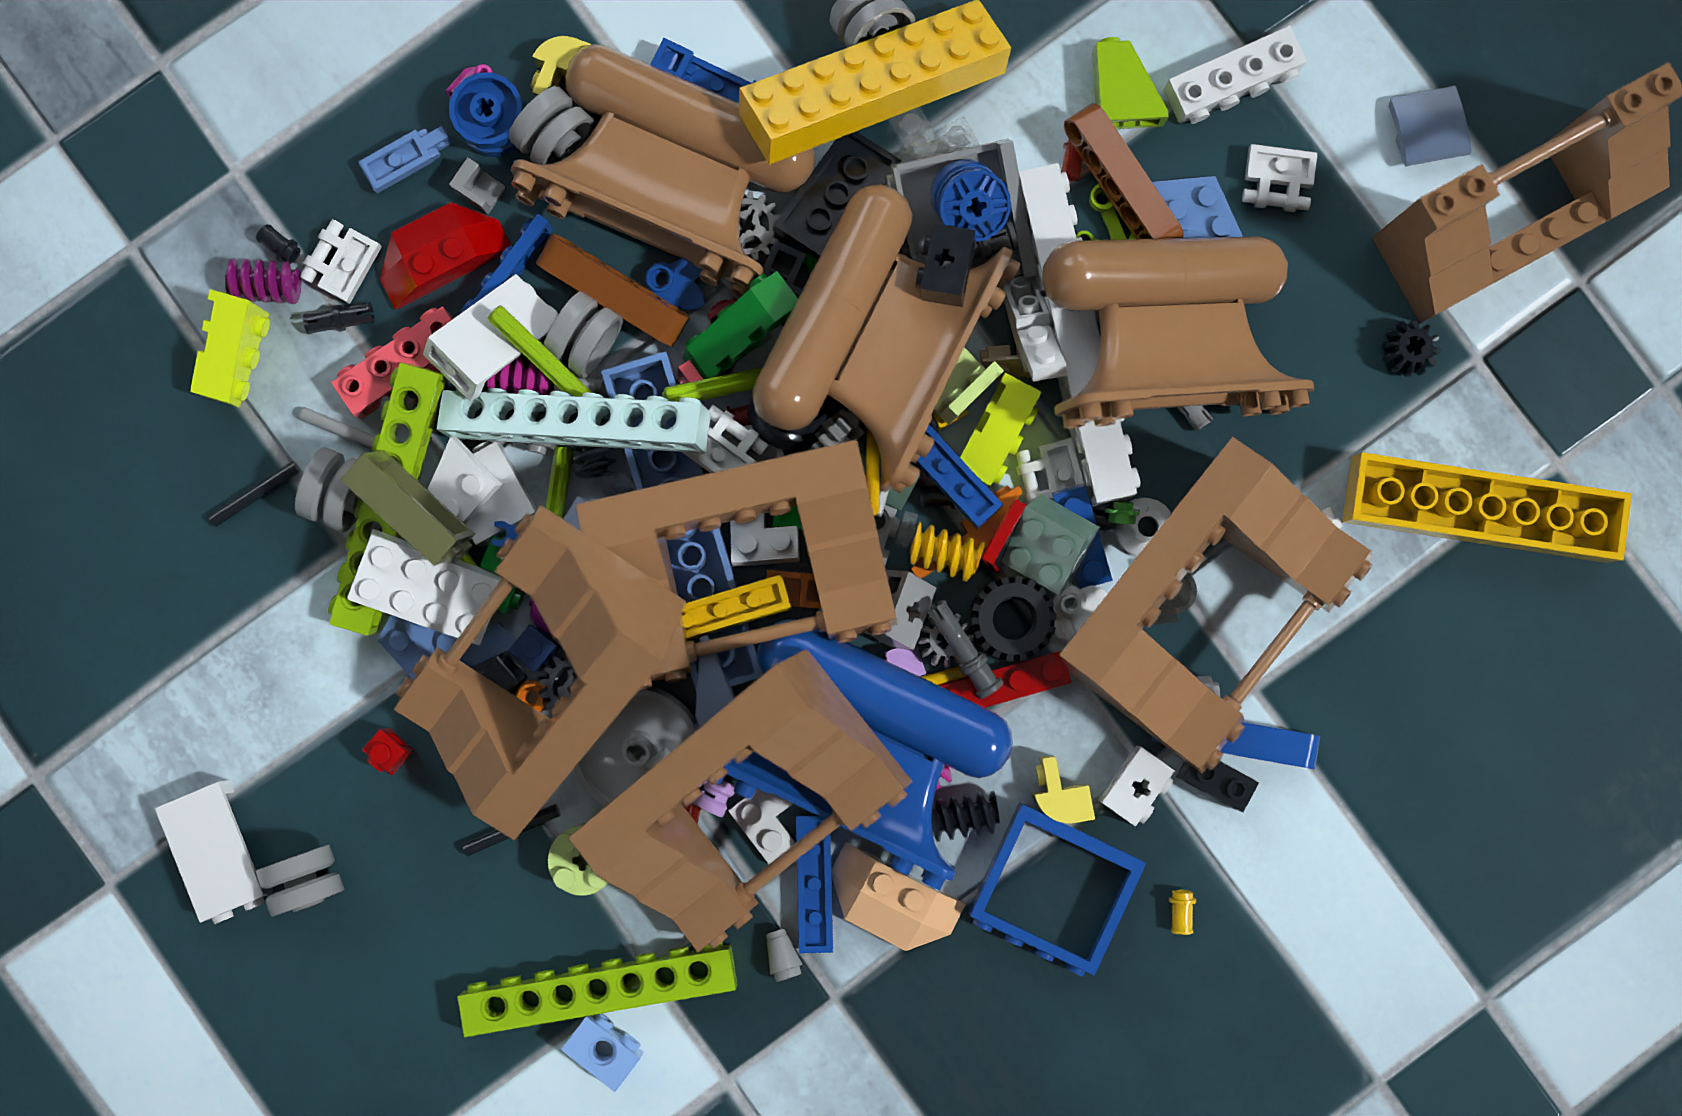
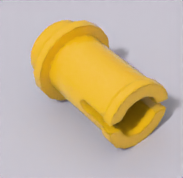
(1182, 911)

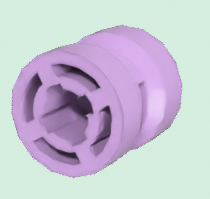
(717, 804)

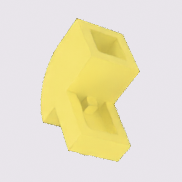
(553, 59)
(1060, 803)

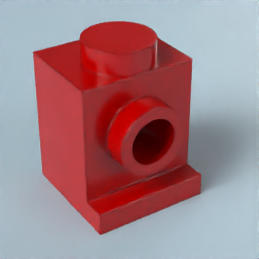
(387, 751)

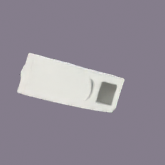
(1032, 329)

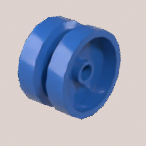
(474, 101)

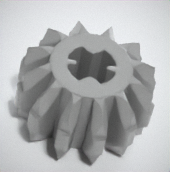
(933, 643)

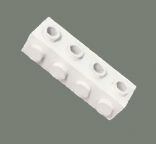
(1235, 76)

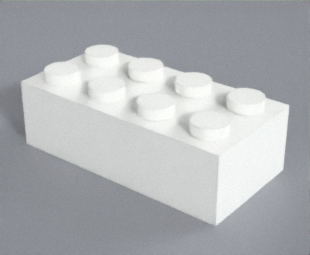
(406, 585)

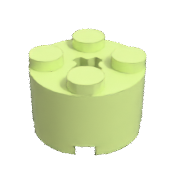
(568, 871)

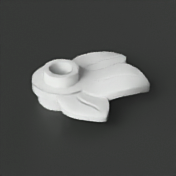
(1072, 618)

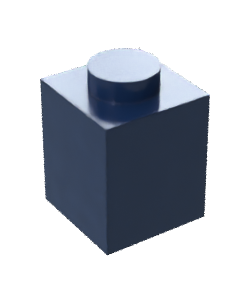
(534, 648)

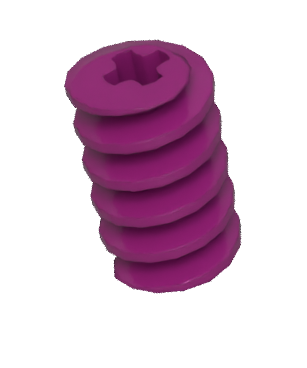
(263, 283)

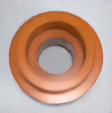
(525, 688)

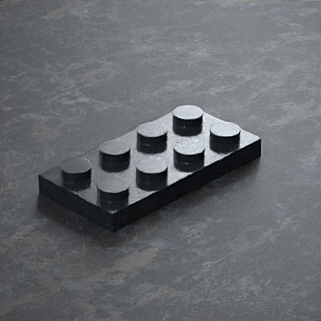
(819, 203)

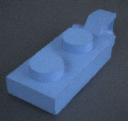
(404, 157)

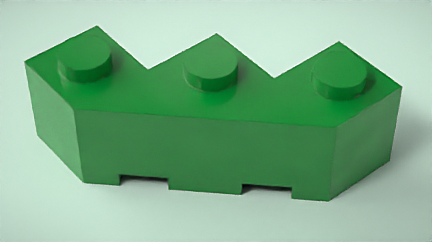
(741, 326)

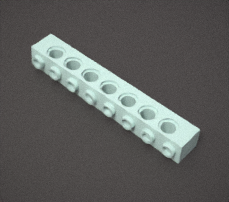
(686, 435)

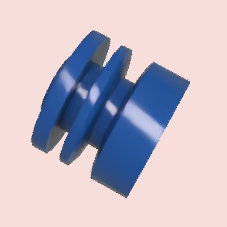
(959, 184)

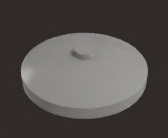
(637, 734)

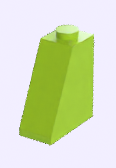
(1125, 87)

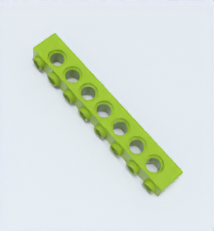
(411, 455)
(480, 1018)

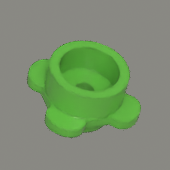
(1122, 512)

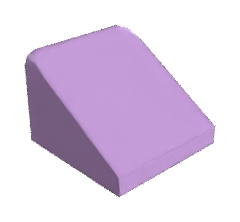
(907, 659)

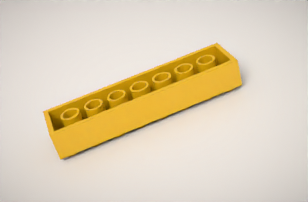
(873, 81)
(1487, 508)

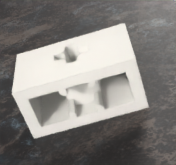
(1138, 767)

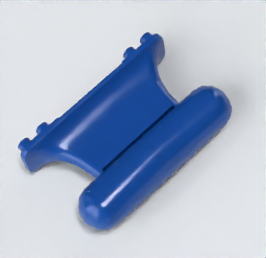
(912, 723)

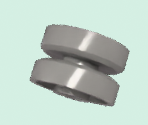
(865, 19)
(550, 127)
(583, 334)
(324, 494)
(300, 881)

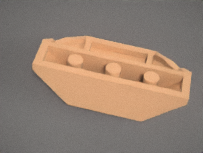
(890, 902)

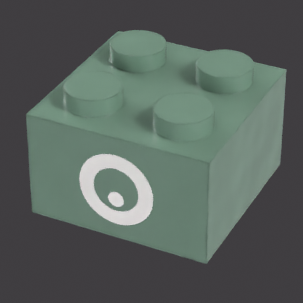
(1049, 544)

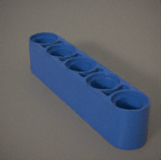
(1274, 746)

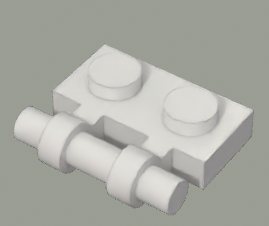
(1279, 167)
(347, 266)
(720, 452)
(1059, 465)

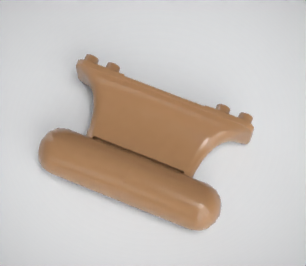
(660, 164)
(1173, 324)
(872, 337)

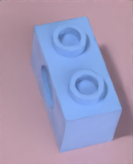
(608, 1069)

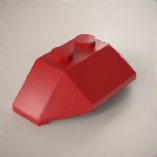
(439, 251)

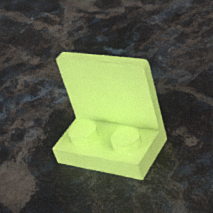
(965, 385)

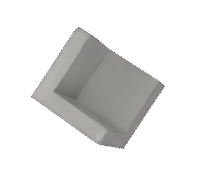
(477, 186)

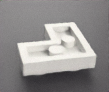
(759, 545)
(761, 825)

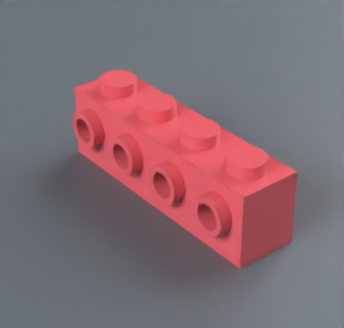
(369, 381)

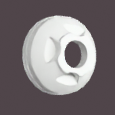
(1128, 535)

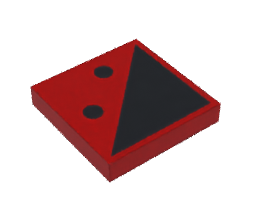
(996, 548)

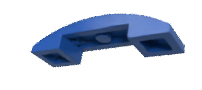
(682, 63)

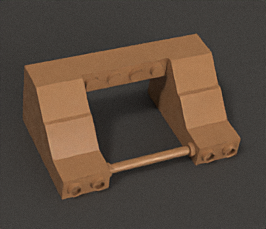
(1606, 157)
(1266, 519)
(836, 523)
(615, 635)
(791, 718)

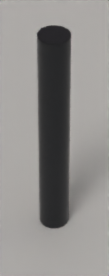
(254, 494)
(495, 837)

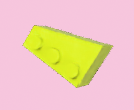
(230, 349)
(1000, 429)

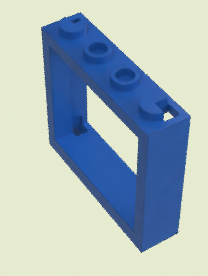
(1018, 935)

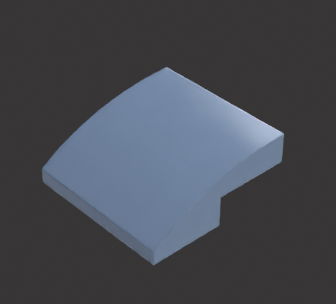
(1430, 126)

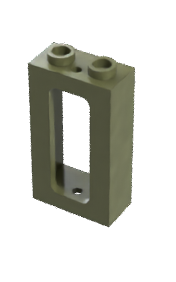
(408, 507)

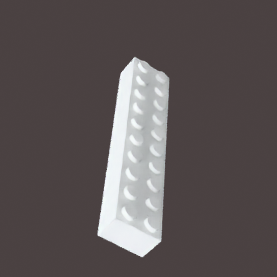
(1099, 450)

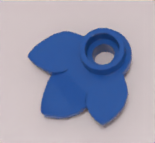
(681, 286)

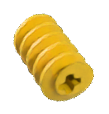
(945, 552)

